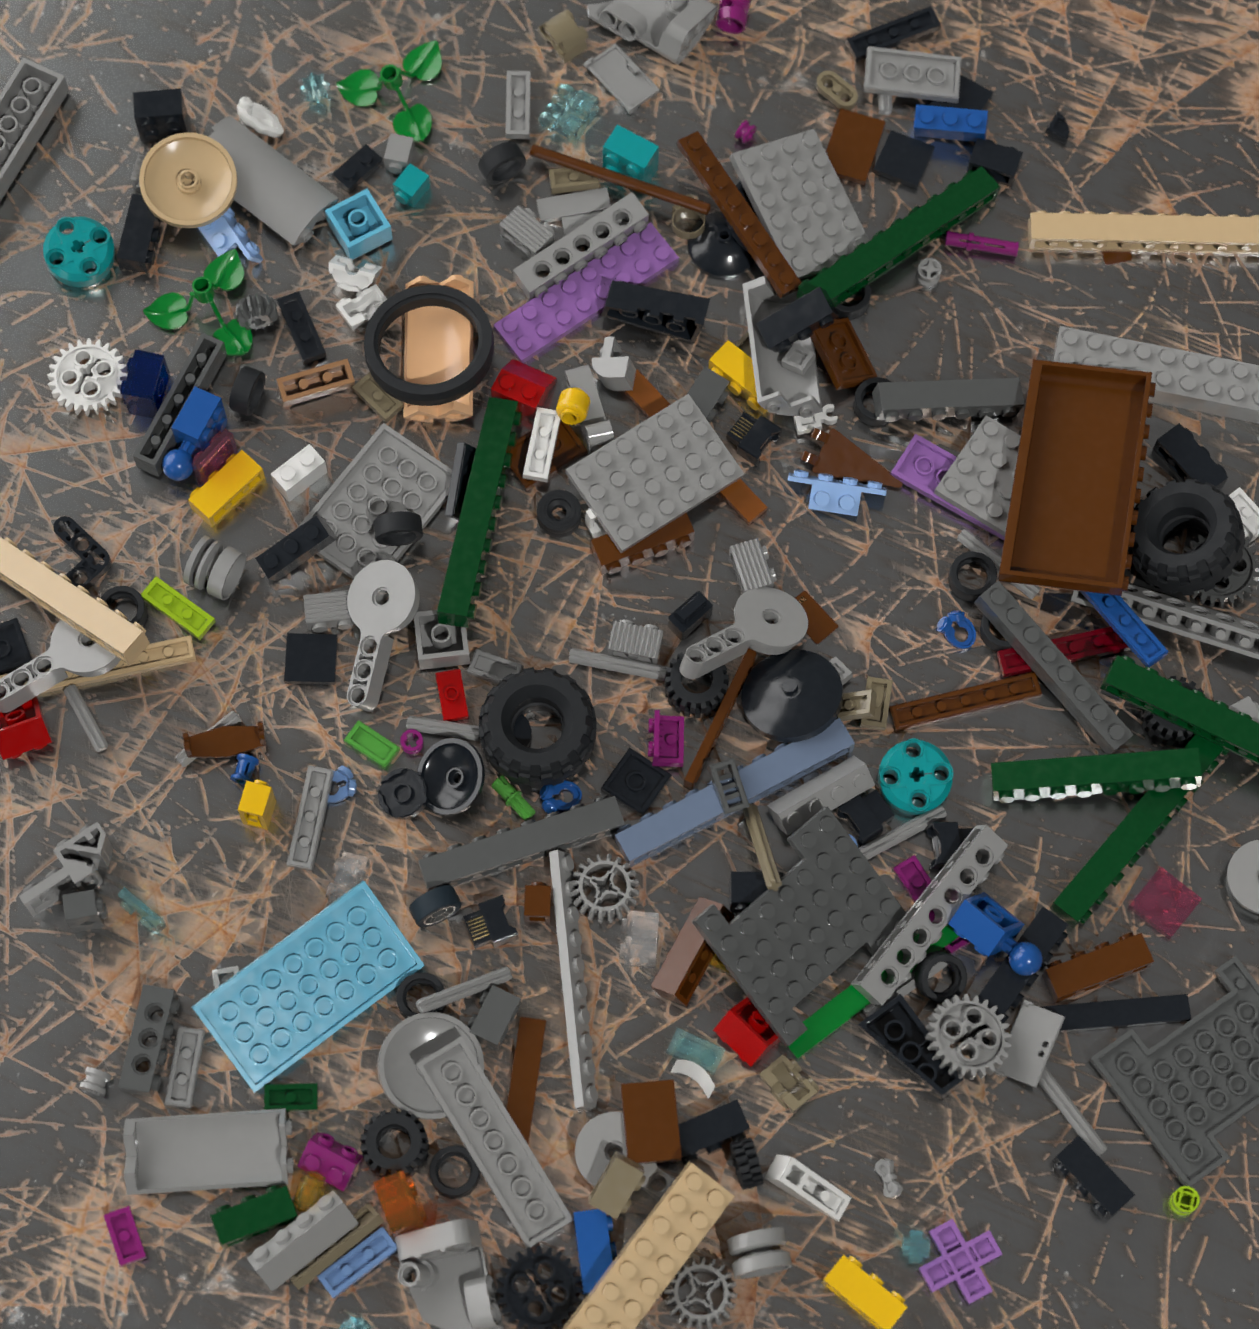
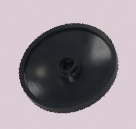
(792, 696)

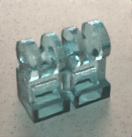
(569, 112)

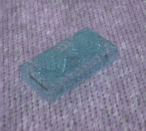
(132, 904)
(692, 1048)

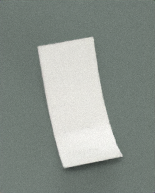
(695, 1072)

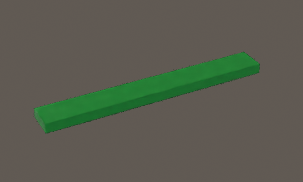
(849, 1004)

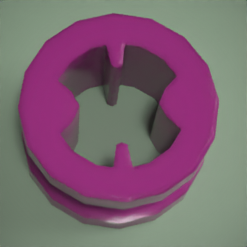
(745, 132)
(404, 740)

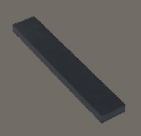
(1123, 1013)

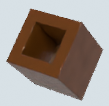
(537, 902)

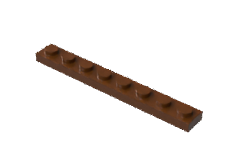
(739, 214)

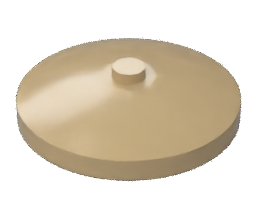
(188, 180)

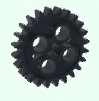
(560, 1278)

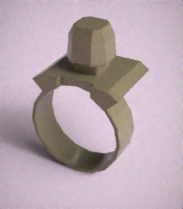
(682, 213)

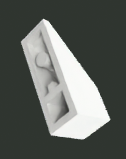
(807, 1186)

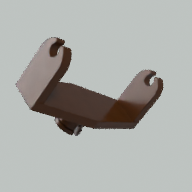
(225, 741)

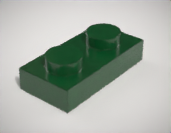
(292, 1097)

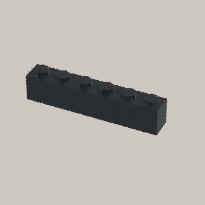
(1005, 984)

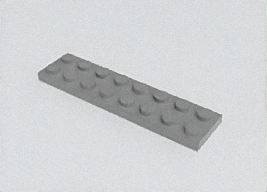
(494, 1142)

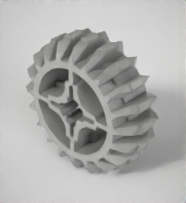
(612, 894)
(713, 1314)

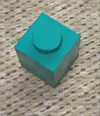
(411, 185)

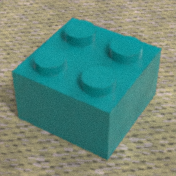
(630, 154)

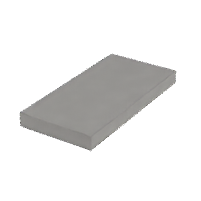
(912, 74)

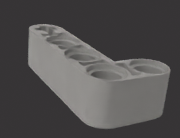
(595, 428)

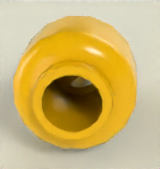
(573, 406)

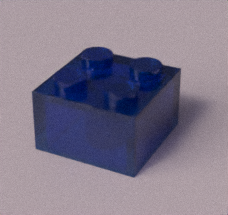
(145, 383)

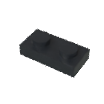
(357, 168)

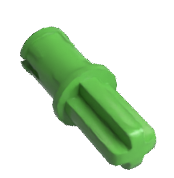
(513, 798)

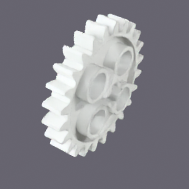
(68, 368)

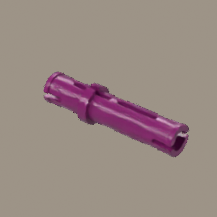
(1010, 248)

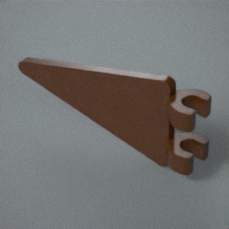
(845, 459)

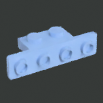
(227, 234)
(836, 495)

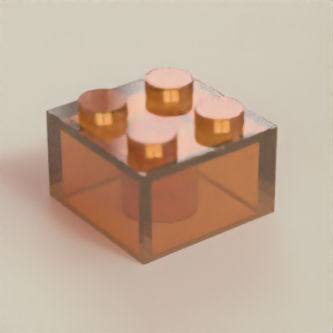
(398, 1203)

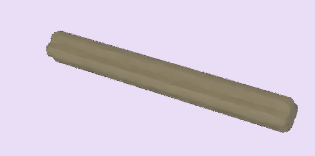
(762, 847)

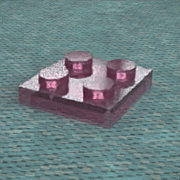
(214, 456)
(1165, 903)

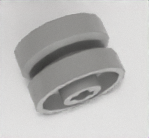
(759, 1252)

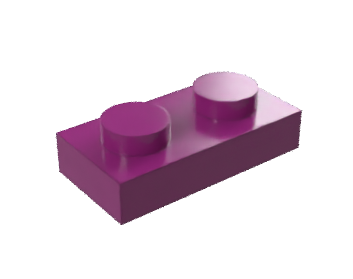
(125, 1236)

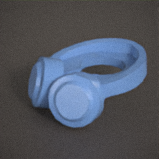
(343, 774)

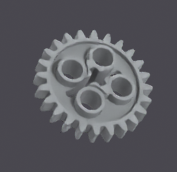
(982, 1057)

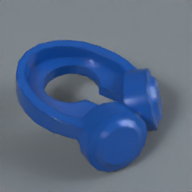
(945, 626)
(551, 805)

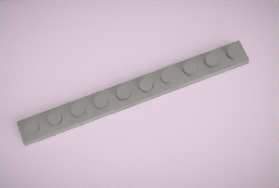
(573, 982)

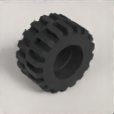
(695, 702)
(1164, 729)
(390, 1122)

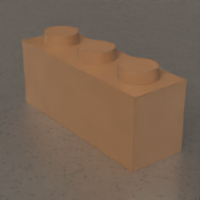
(315, 382)

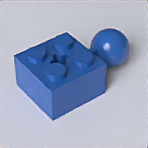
(193, 430)
(994, 930)

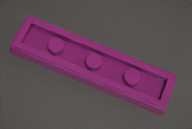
(915, 881)

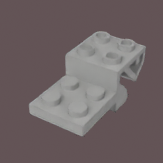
(80, 864)

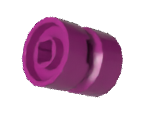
(733, 15)

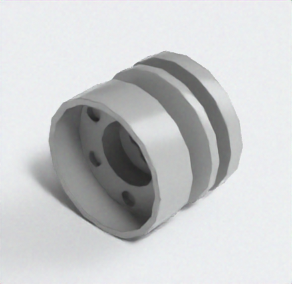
(214, 567)

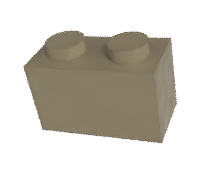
(617, 1185)

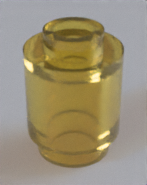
(309, 1190)

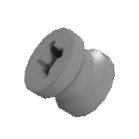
(931, 267)
(95, 1081)

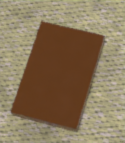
(854, 145)
(843, 354)
(566, 451)
(651, 1121)

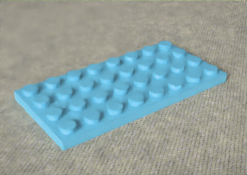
(308, 986)

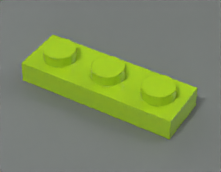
(178, 608)

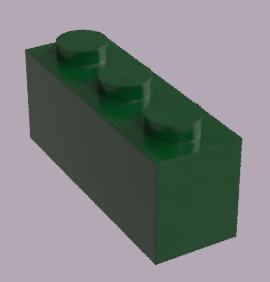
(254, 1216)

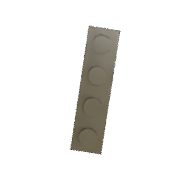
(368, 1222)

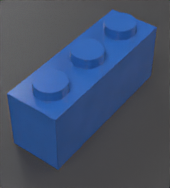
(950, 123)
(593, 1246)

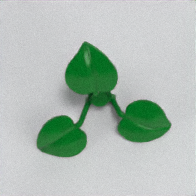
(362, 87)
(223, 272)

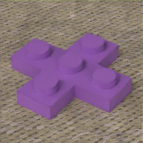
(960, 1261)

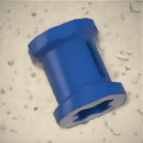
(244, 769)

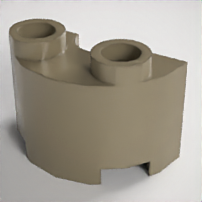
(564, 35)
(787, 1084)

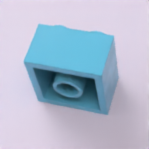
(358, 224)

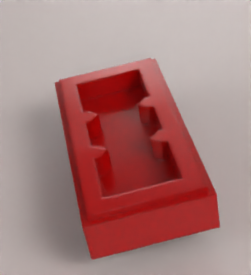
(452, 695)

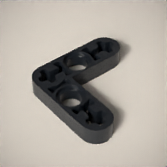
(88, 564)

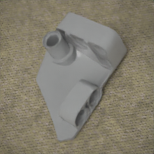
(662, 25)
(451, 1276)

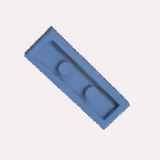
(357, 1262)

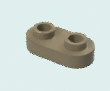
(839, 90)

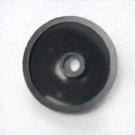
(716, 255)
(441, 770)

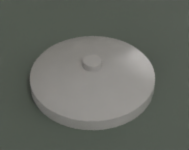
(411, 1043)

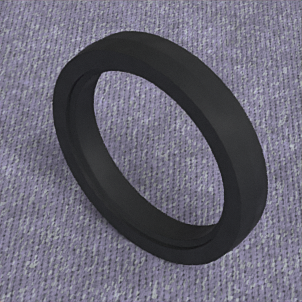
(422, 297)

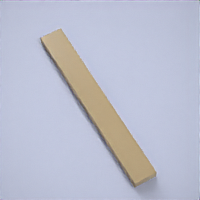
(154, 657)

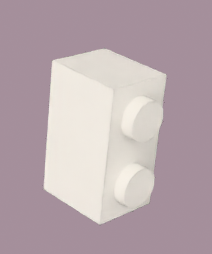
(299, 473)

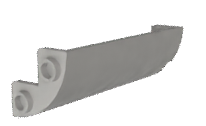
(272, 184)
(777, 387)
(207, 1151)

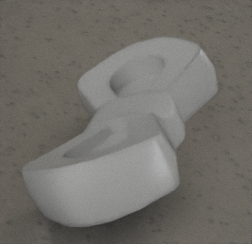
(884, 1168)

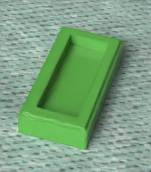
(371, 745)

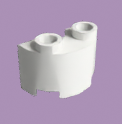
(351, 277)
(360, 310)

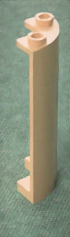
(438, 349)

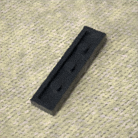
(894, 33)

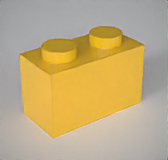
(257, 804)

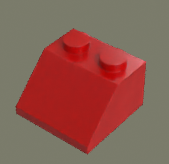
(523, 384)
(23, 730)
(746, 1032)

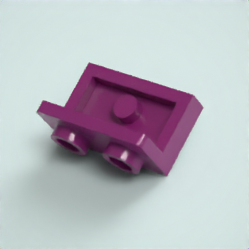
(668, 740)
(330, 1159)

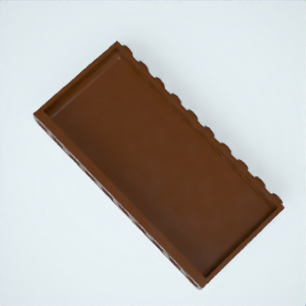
(1077, 478)

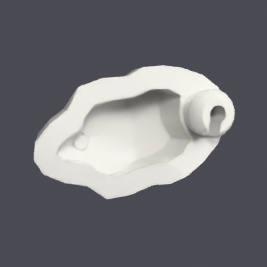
(259, 118)

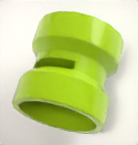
(1179, 1204)

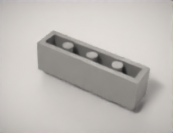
(825, 790)
(302, 1240)

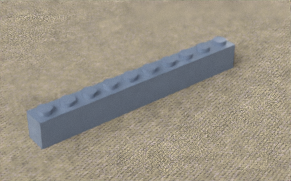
(759, 780)

